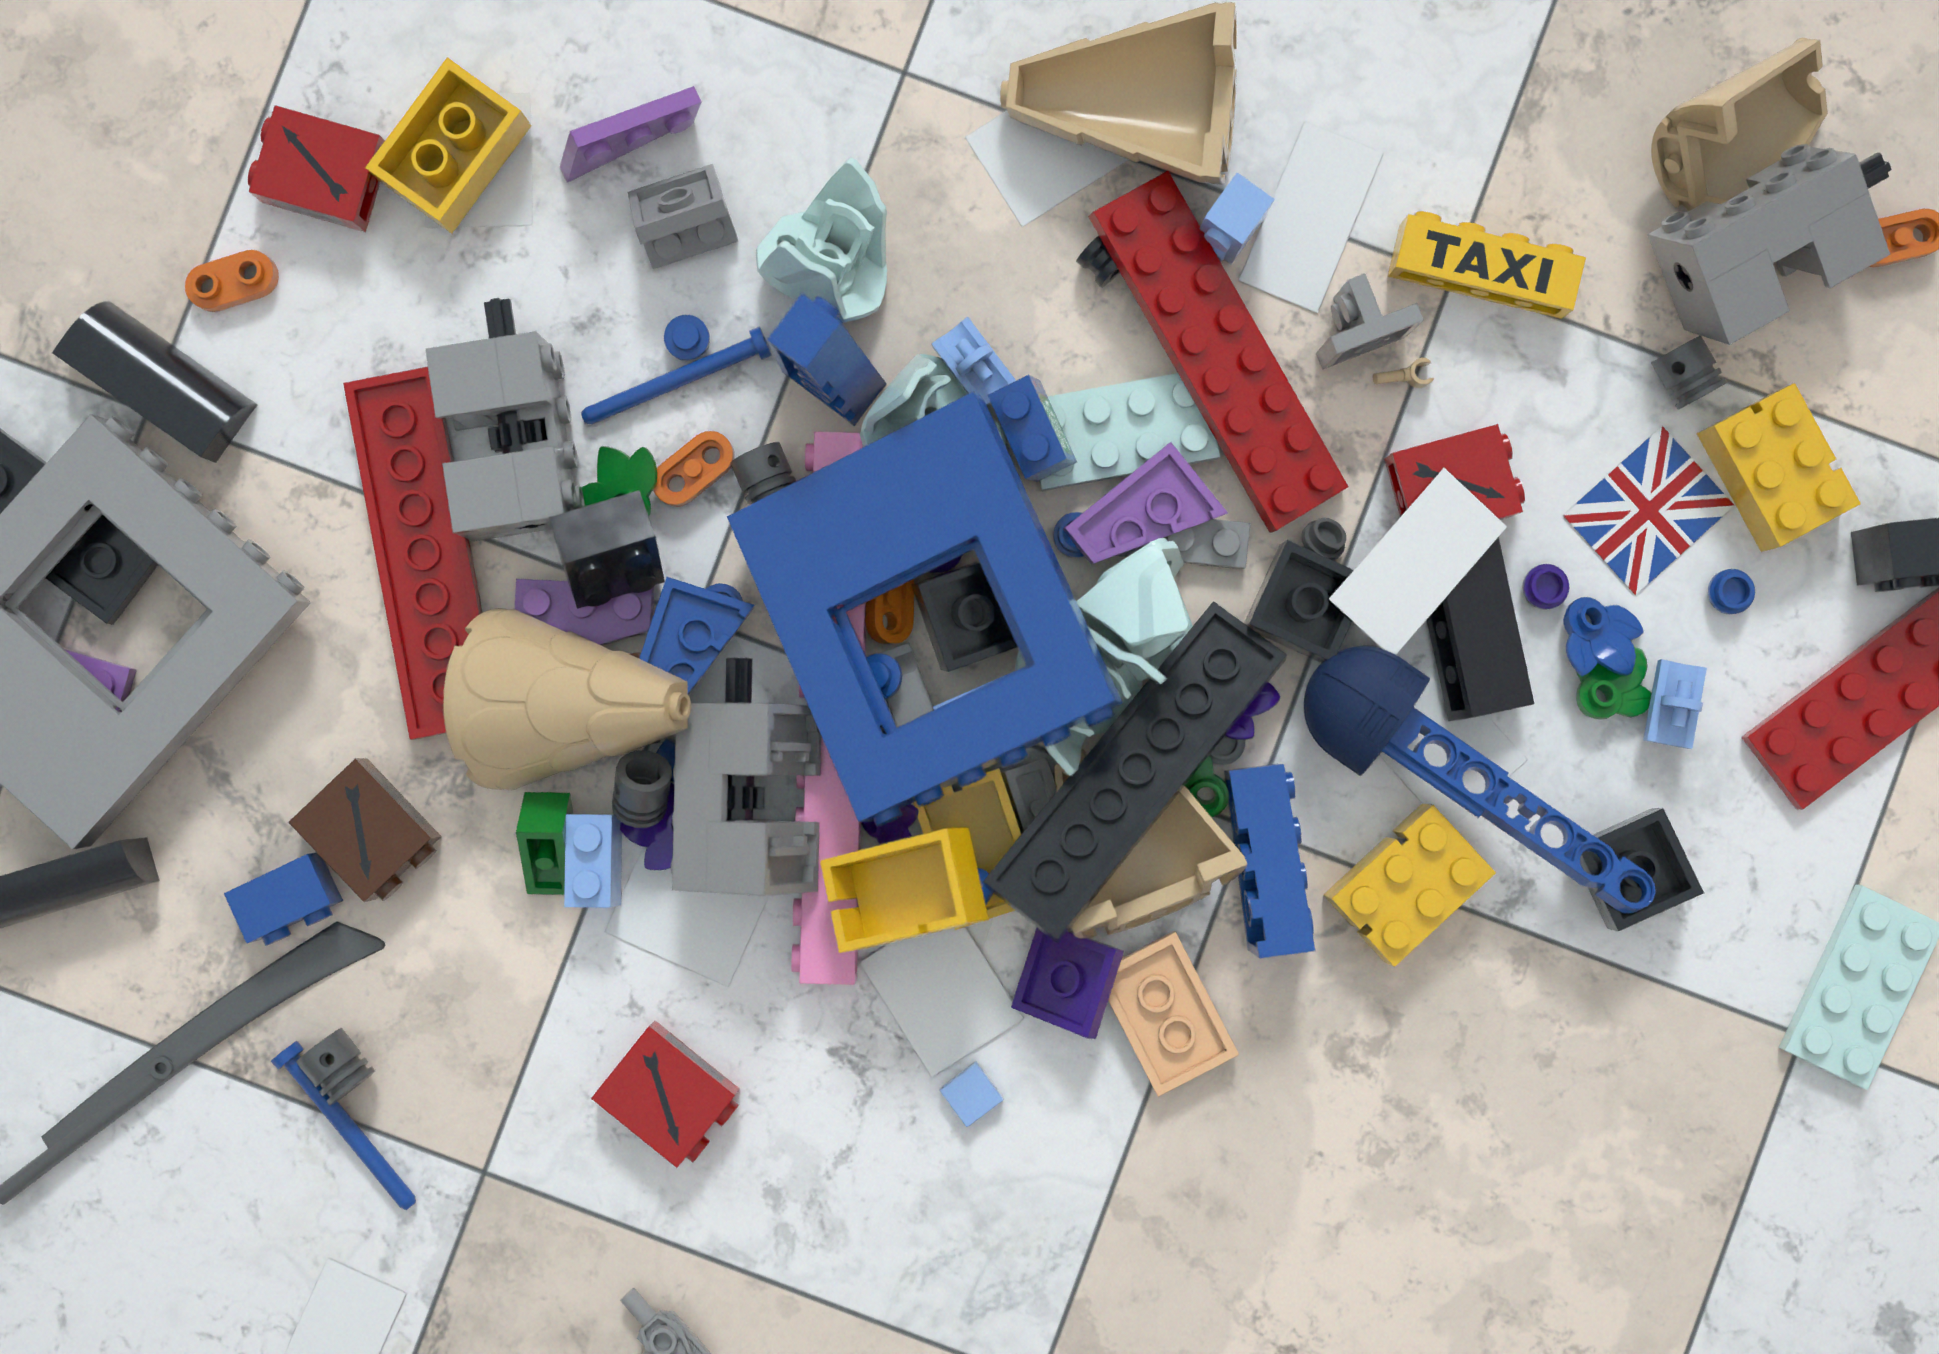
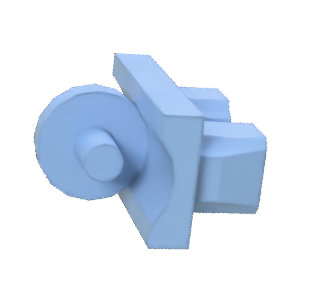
(972, 360)
(1675, 704)

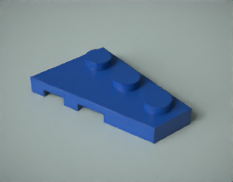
(691, 629)

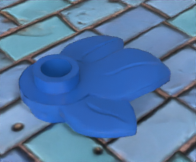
(1603, 641)

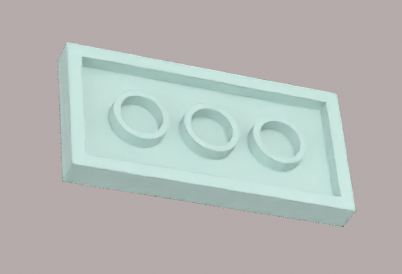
(1125, 425)
(1861, 986)

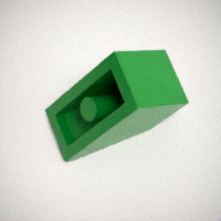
(542, 841)

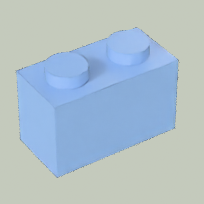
(1235, 217)
(593, 861)

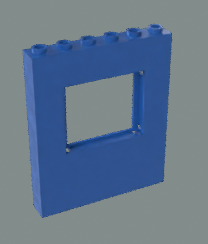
(887, 521)

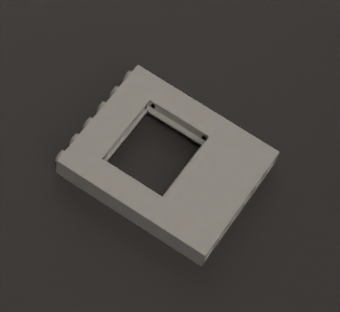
(59, 727)

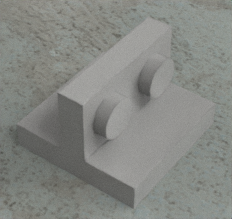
(681, 216)
(1363, 323)

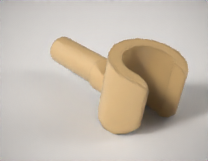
(1404, 374)

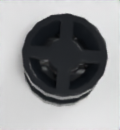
(1099, 262)

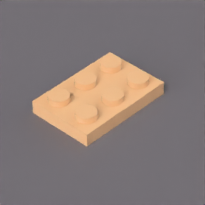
(1168, 1015)

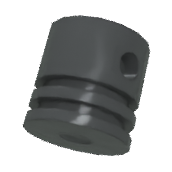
(1689, 372)
(762, 471)
(641, 788)
(345, 1072)

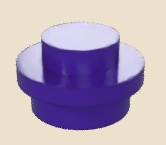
(1545, 586)

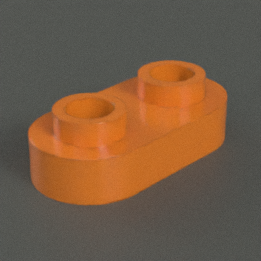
(1900, 238)
(229, 281)
(690, 464)
(899, 610)

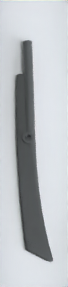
(293, 972)

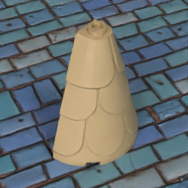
(1140, 92)
(550, 701)

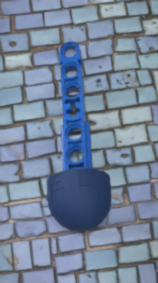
(1366, 707)

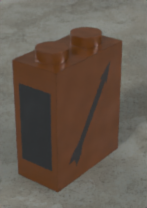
(366, 831)

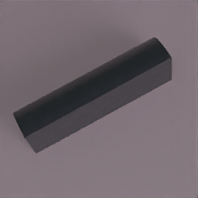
(155, 379)
(1480, 643)
(75, 880)

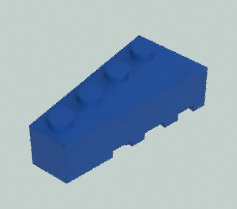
(825, 358)
(1274, 879)

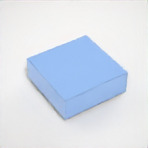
(971, 1094)

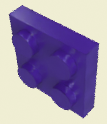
(1068, 982)

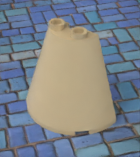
(1739, 127)
(1164, 870)

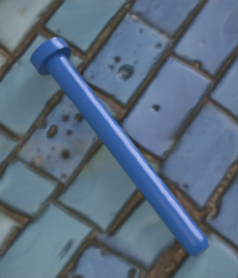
(679, 377)
(347, 1129)

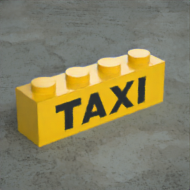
(1487, 265)

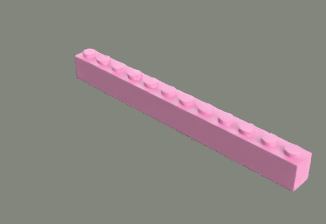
(827, 803)

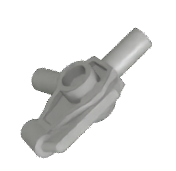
(662, 1331)

